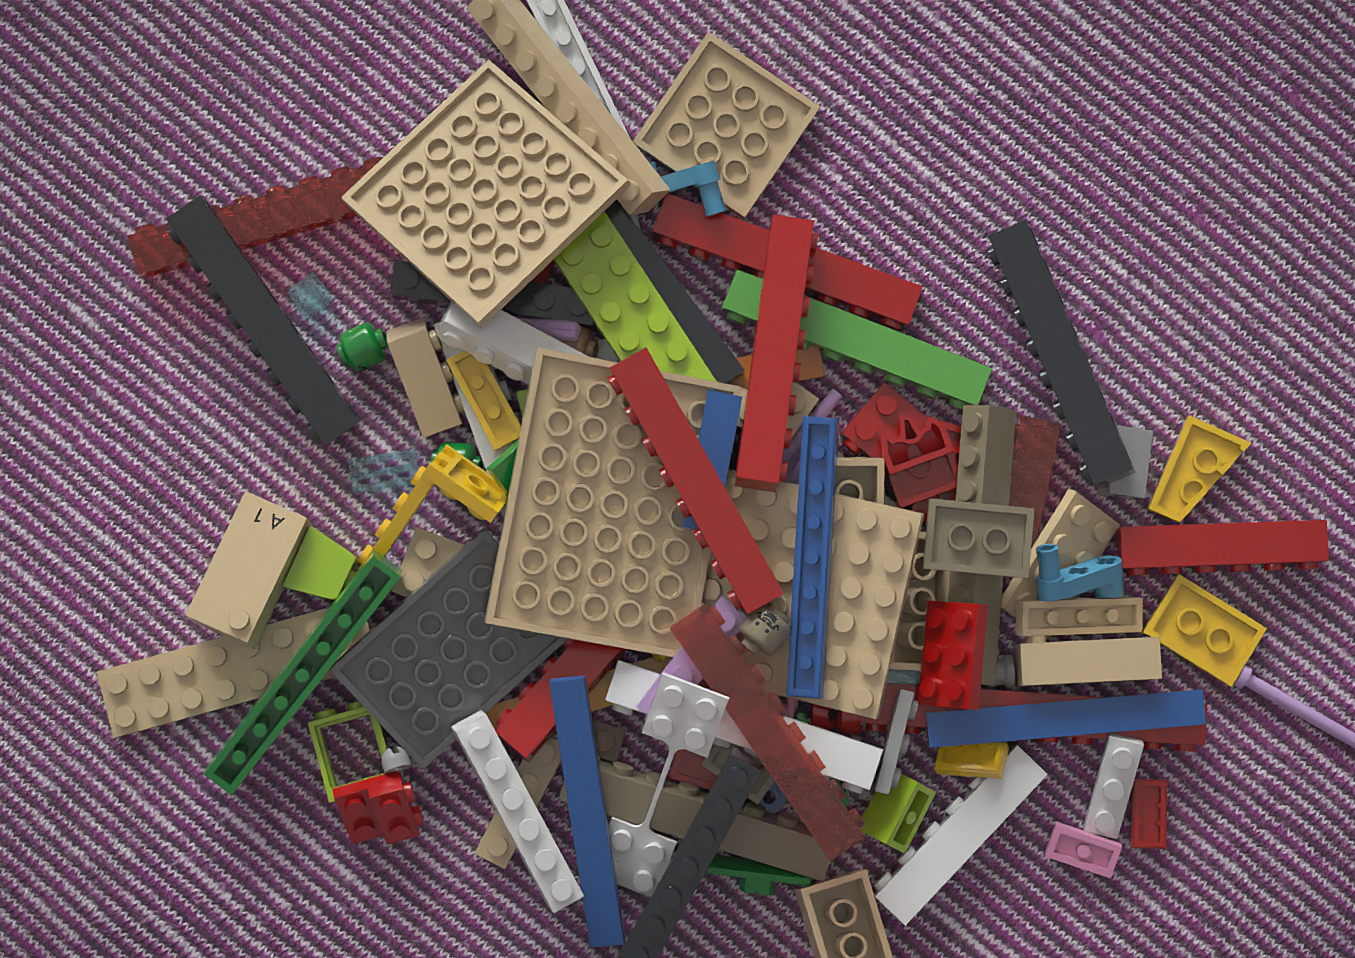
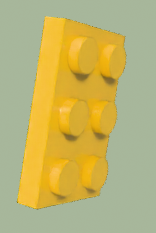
(1204, 630)

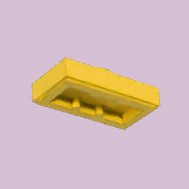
(973, 760)

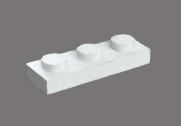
(1113, 785)

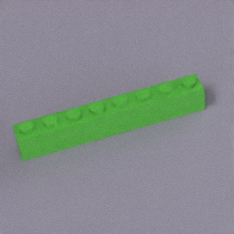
(871, 347)

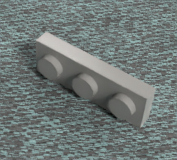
(895, 742)

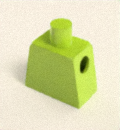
(321, 567)

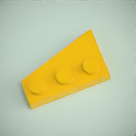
(1193, 467)

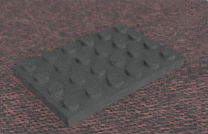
(438, 657)

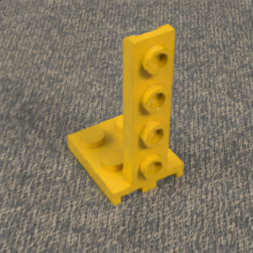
(456, 479)

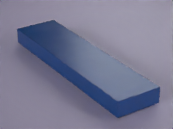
(717, 435)

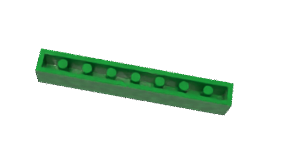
(303, 672)

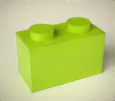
(897, 815)

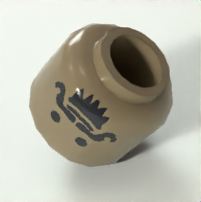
(765, 630)

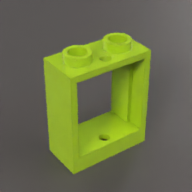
(330, 718)

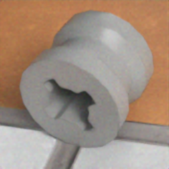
(1004, 673)

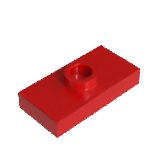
(1148, 814)

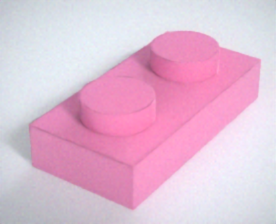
(1083, 849)

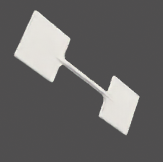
(684, 719)

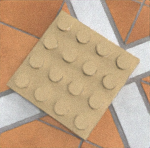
(730, 114)

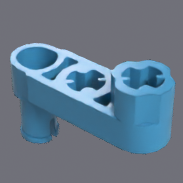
(703, 176)
(1101, 574)

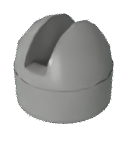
(397, 761)

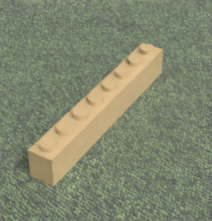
(568, 96)

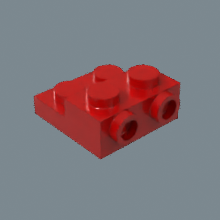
(878, 416)
(379, 809)

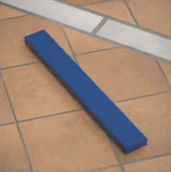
(812, 557)
(1065, 718)
(587, 811)

